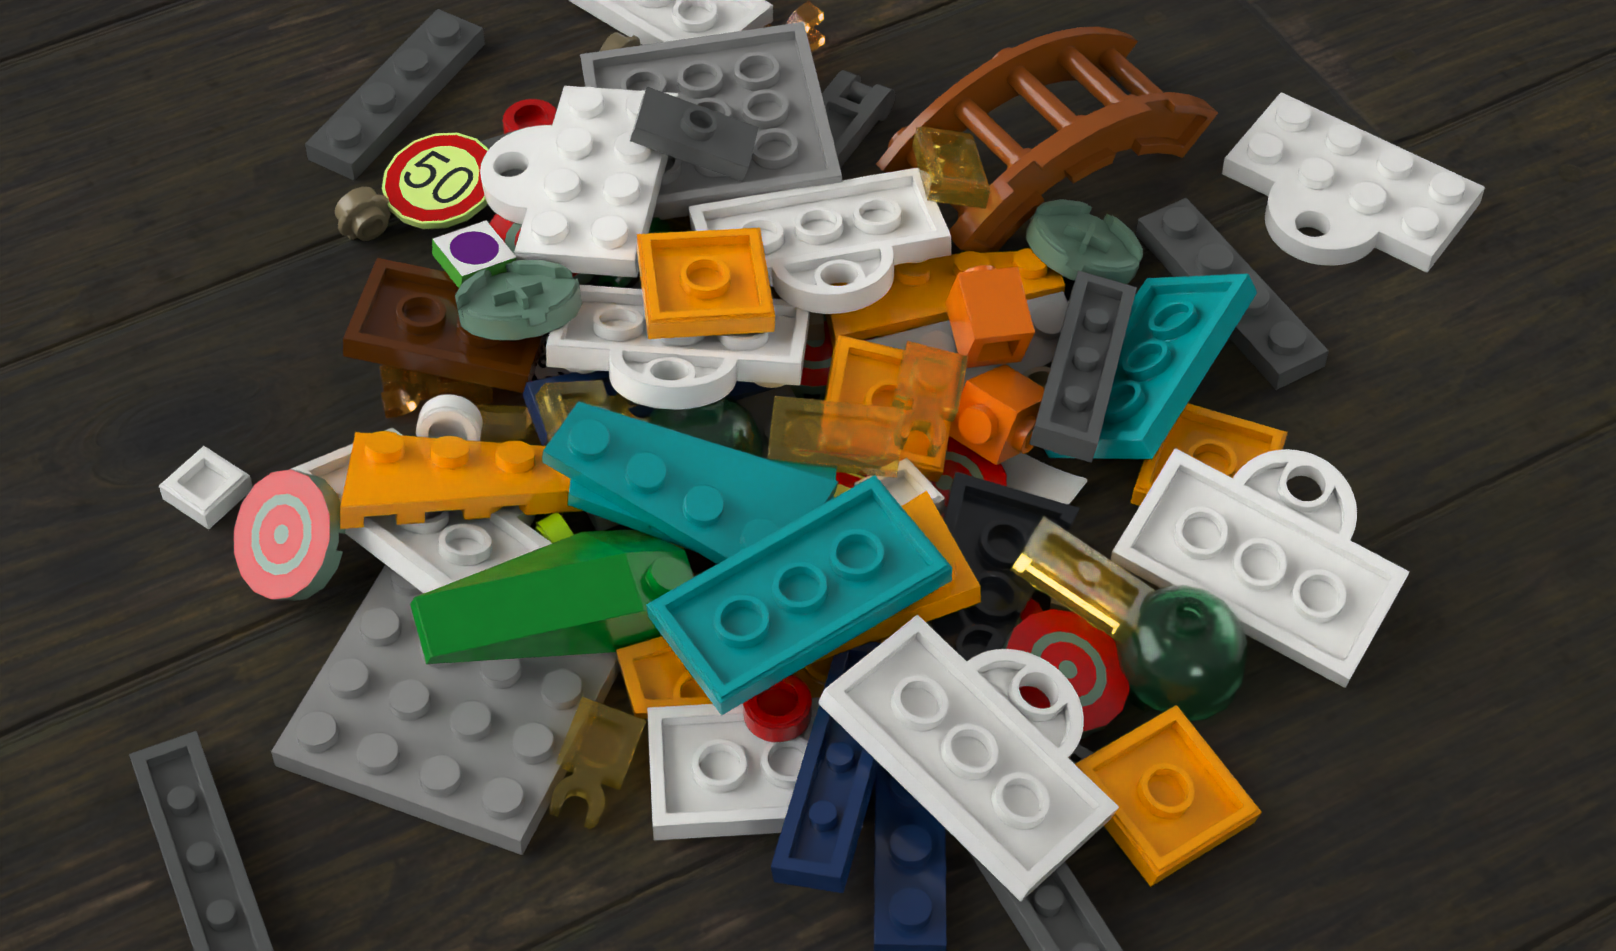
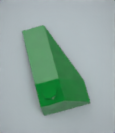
(553, 601)

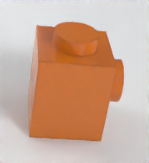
(990, 316)
(997, 414)

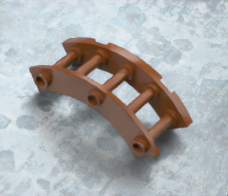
(1141, 121)

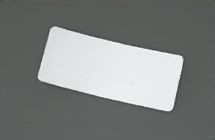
(1041, 479)

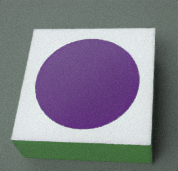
(470, 251)

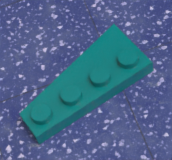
(683, 484)

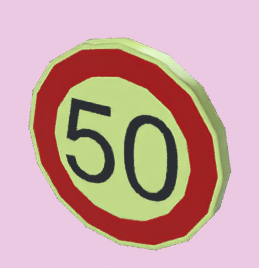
(436, 181)

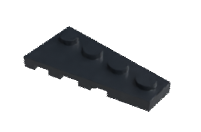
(991, 530)

